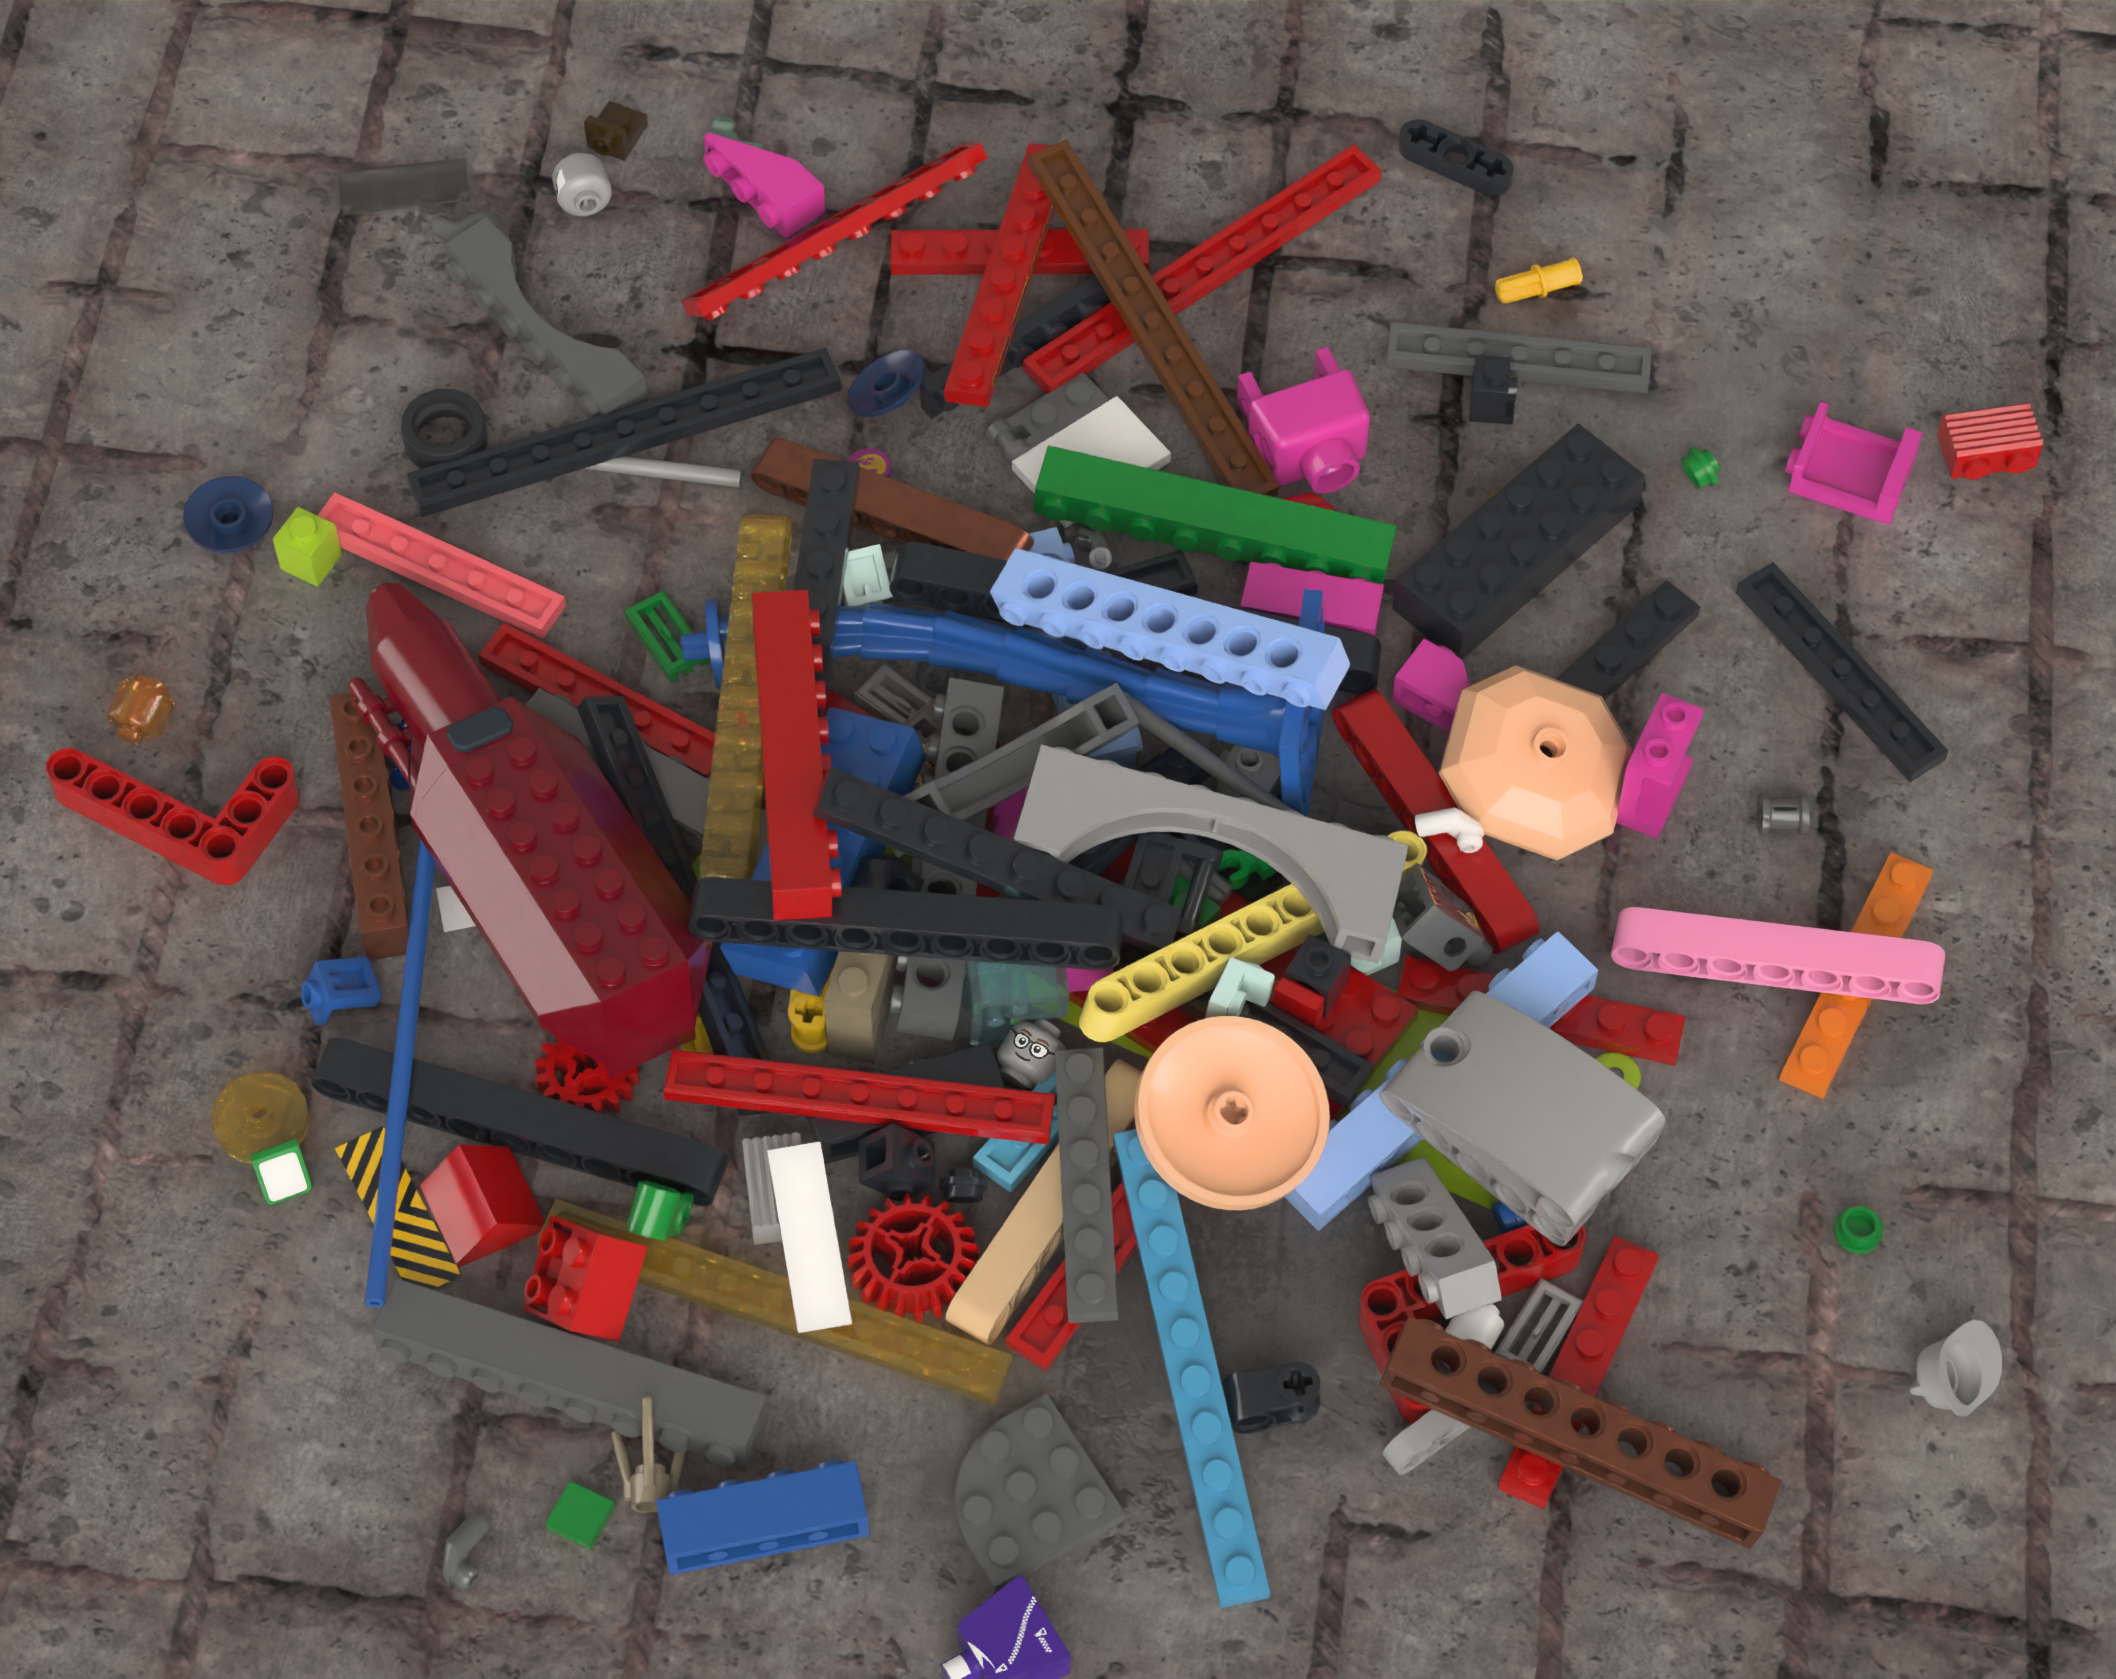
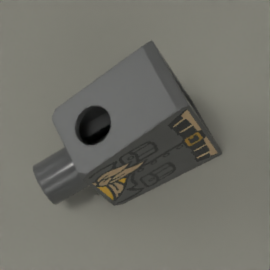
(1438, 921)

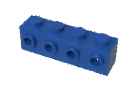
(762, 1516)

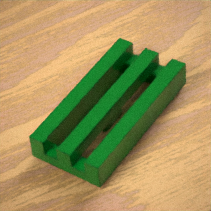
(646, 607)

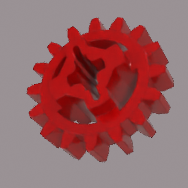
(587, 1089)

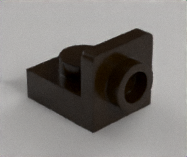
(615, 130)

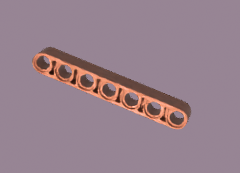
(891, 506)

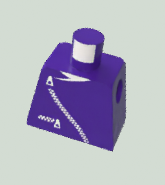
(1008, 1640)

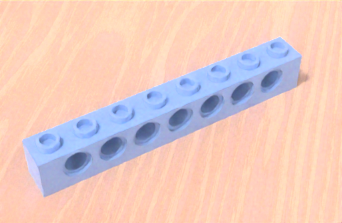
(1171, 629)

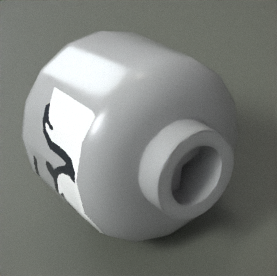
(581, 182)

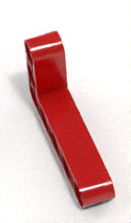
(173, 818)
(1400, 1294)

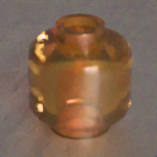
(140, 709)

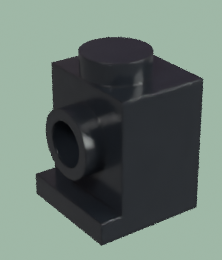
(1492, 390)

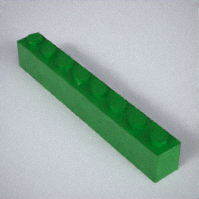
(1209, 517)

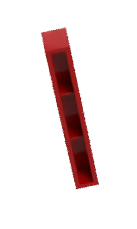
(792, 754)

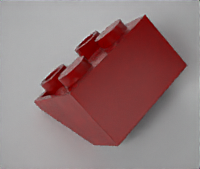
(584, 1278)

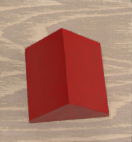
(481, 1202)

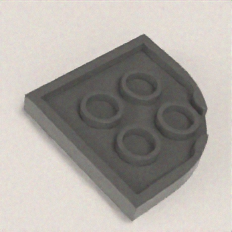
(1029, 1495)

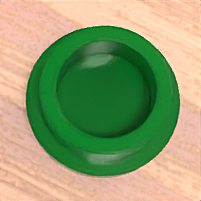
(1700, 467)
(1858, 1230)

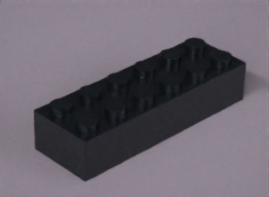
(1518, 542)

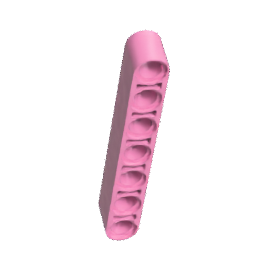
(1778, 955)

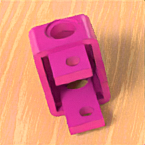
(1310, 428)

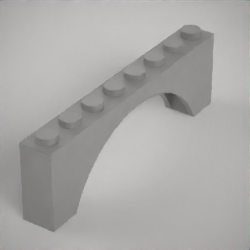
(1338, 870)

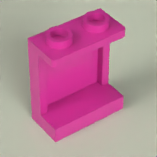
(1851, 466)
(1658, 766)

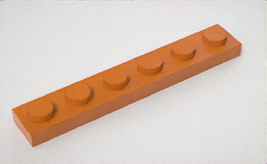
(1838, 1016)

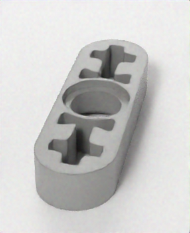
(1426, 1437)

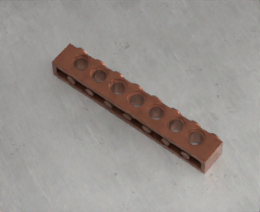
(1596, 1456)

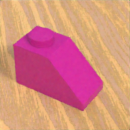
(1431, 684)

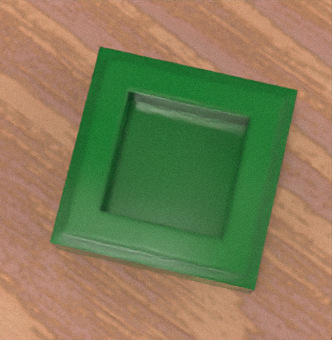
(580, 1515)

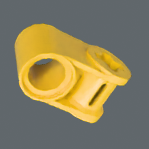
(808, 1020)

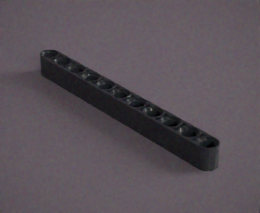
(963, 583)

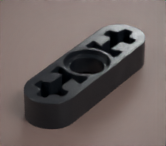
(1462, 173)

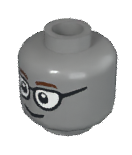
(1029, 1053)

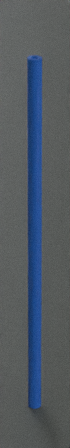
(400, 1080)

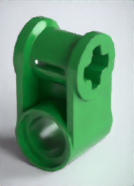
(659, 1211)

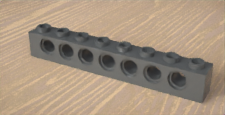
(978, 710)

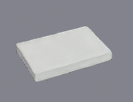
(1105, 432)

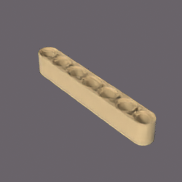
(1032, 1229)

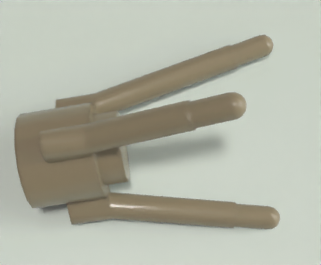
(650, 1479)

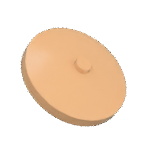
(1231, 1113)

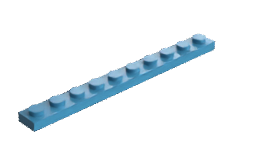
(1193, 1378)

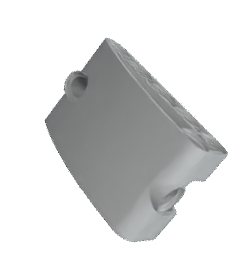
(1524, 1114)

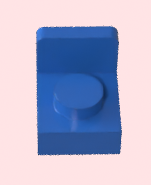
(339, 986)

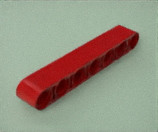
(1415, 788)

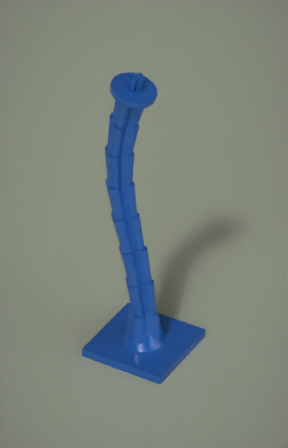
(1053, 667)

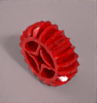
(887, 1236)

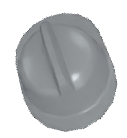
(1959, 1369)

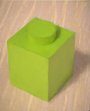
(307, 546)

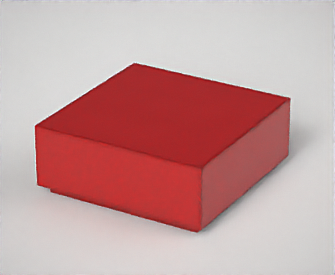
(1299, 1002)

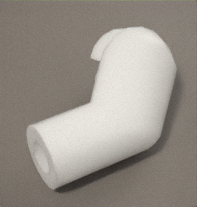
(1455, 823)

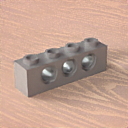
(1434, 1238)

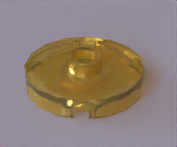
(241, 1133)

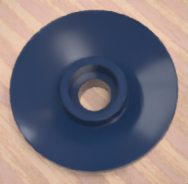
(886, 383)
(225, 501)

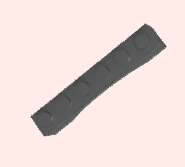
(593, 374)
(1010, 768)

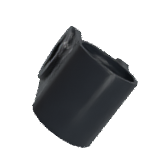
(1268, 1398)

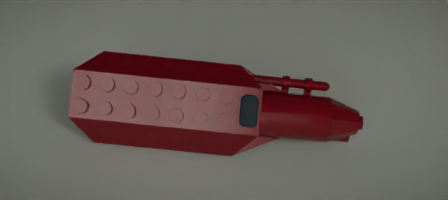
(534, 845)

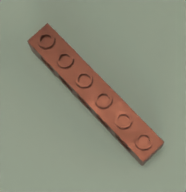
(370, 832)

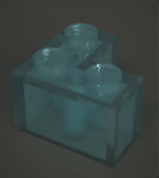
(1010, 993)

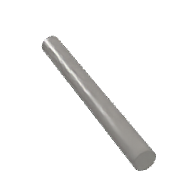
(672, 471)

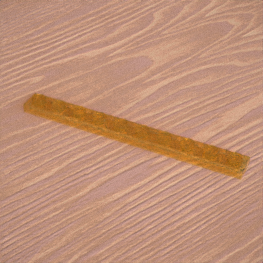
(767, 1301)

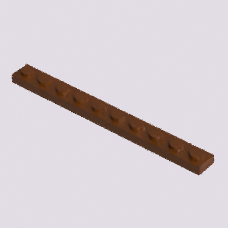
(1151, 321)

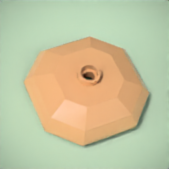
(1514, 788)

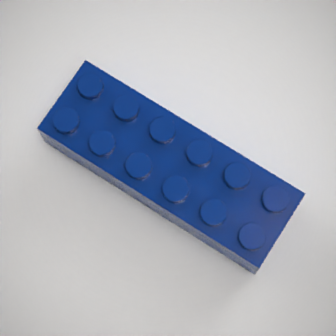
(871, 751)

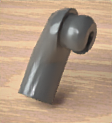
(457, 1549)

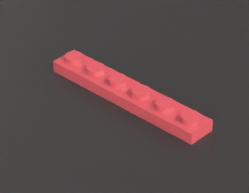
(443, 567)

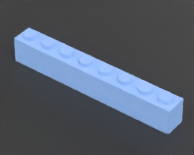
(1374, 1139)

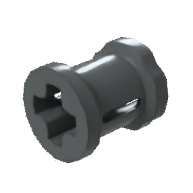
(1783, 813)

